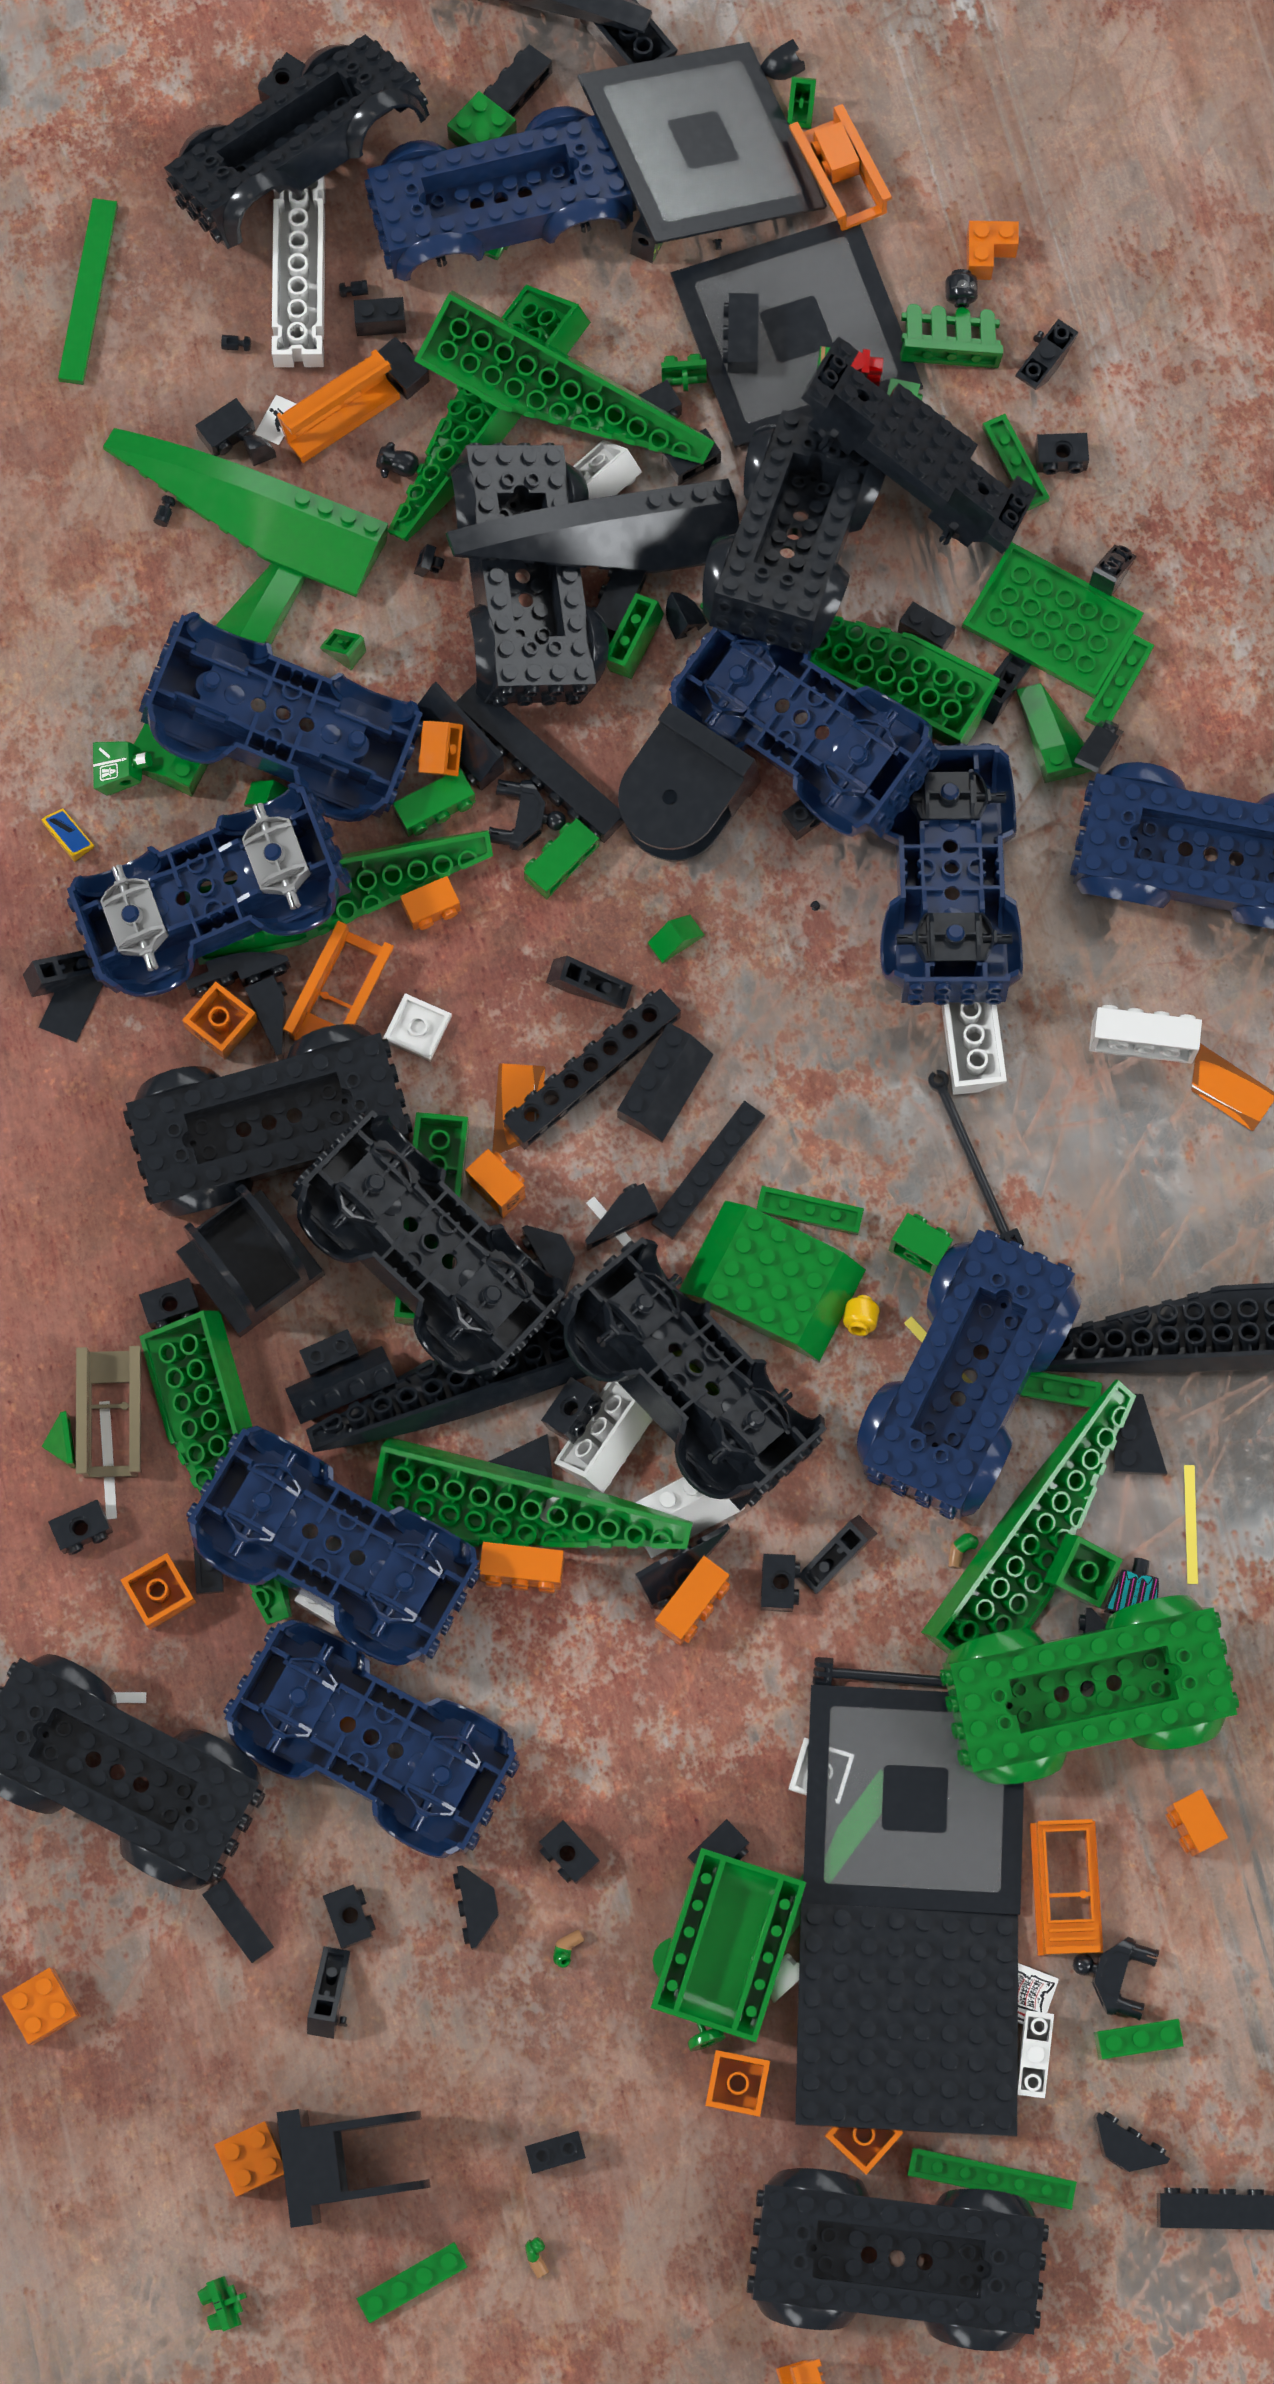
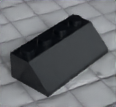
(632, 47)
(478, 755)
(664, 1083)

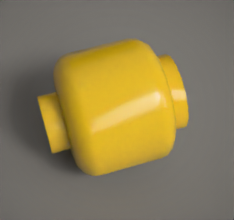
(861, 1315)

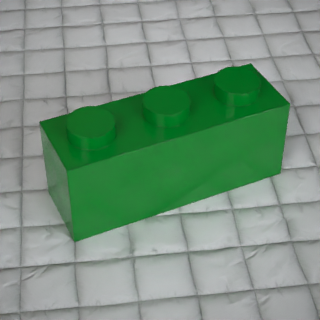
(634, 635)
(434, 803)
(560, 858)
(1138, 2039)

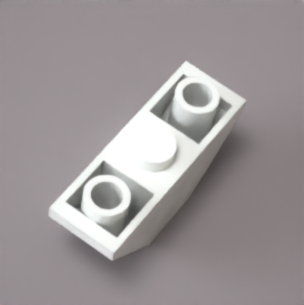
(1034, 2053)

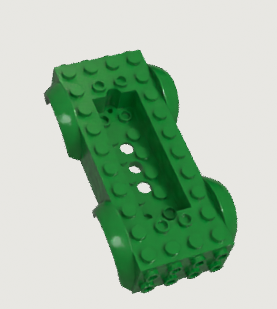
(1169, 1694)

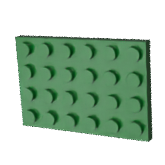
(1052, 620)

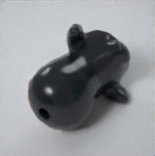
(399, 461)

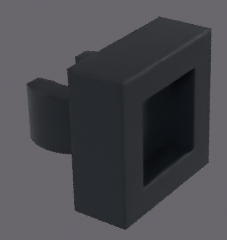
(428, 562)

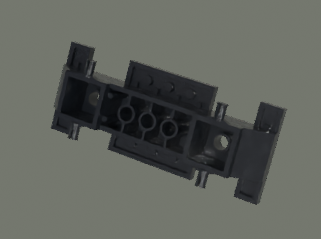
(915, 451)

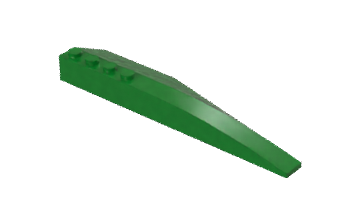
(545, 383)
(476, 420)
(261, 511)
(254, 617)
(910, 671)
(377, 880)
(203, 1410)
(505, 1504)
(1006, 1577)

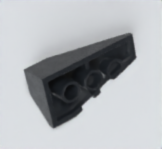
(665, 1576)

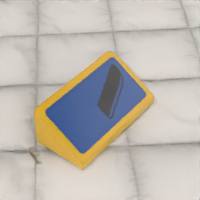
(67, 834)

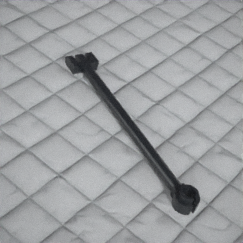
(942, 1090)
(825, 1672)

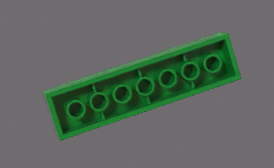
(444, 1143)

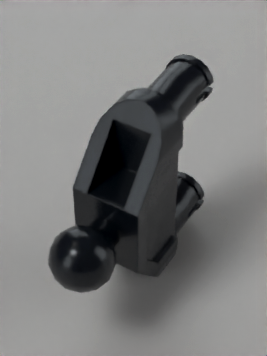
(529, 818)
(1110, 1972)

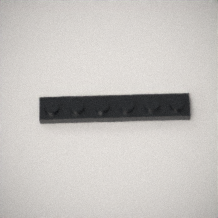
(708, 1170)

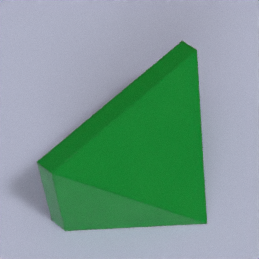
(60, 1440)

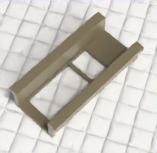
(104, 1369)

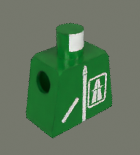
(118, 766)

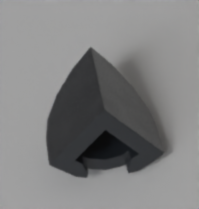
(783, 62)
(258, 449)
(683, 615)

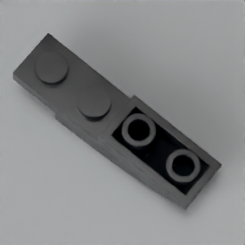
(247, 966)

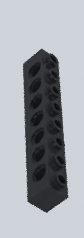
(527, 1132)

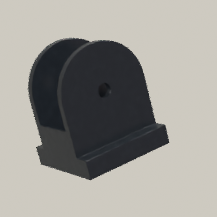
(684, 788)
(248, 1260)
(317, 2167)

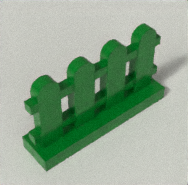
(948, 350)

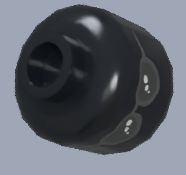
(961, 288)

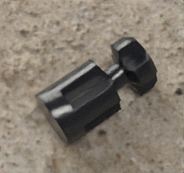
(356, 288)
(232, 342)
(164, 511)

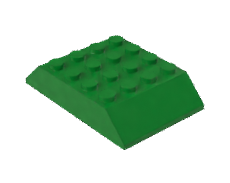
(773, 1279)
(728, 1944)

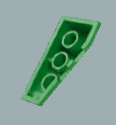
(1051, 734)

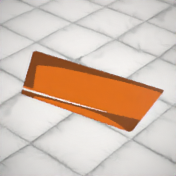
(513, 1086)
(1230, 1088)

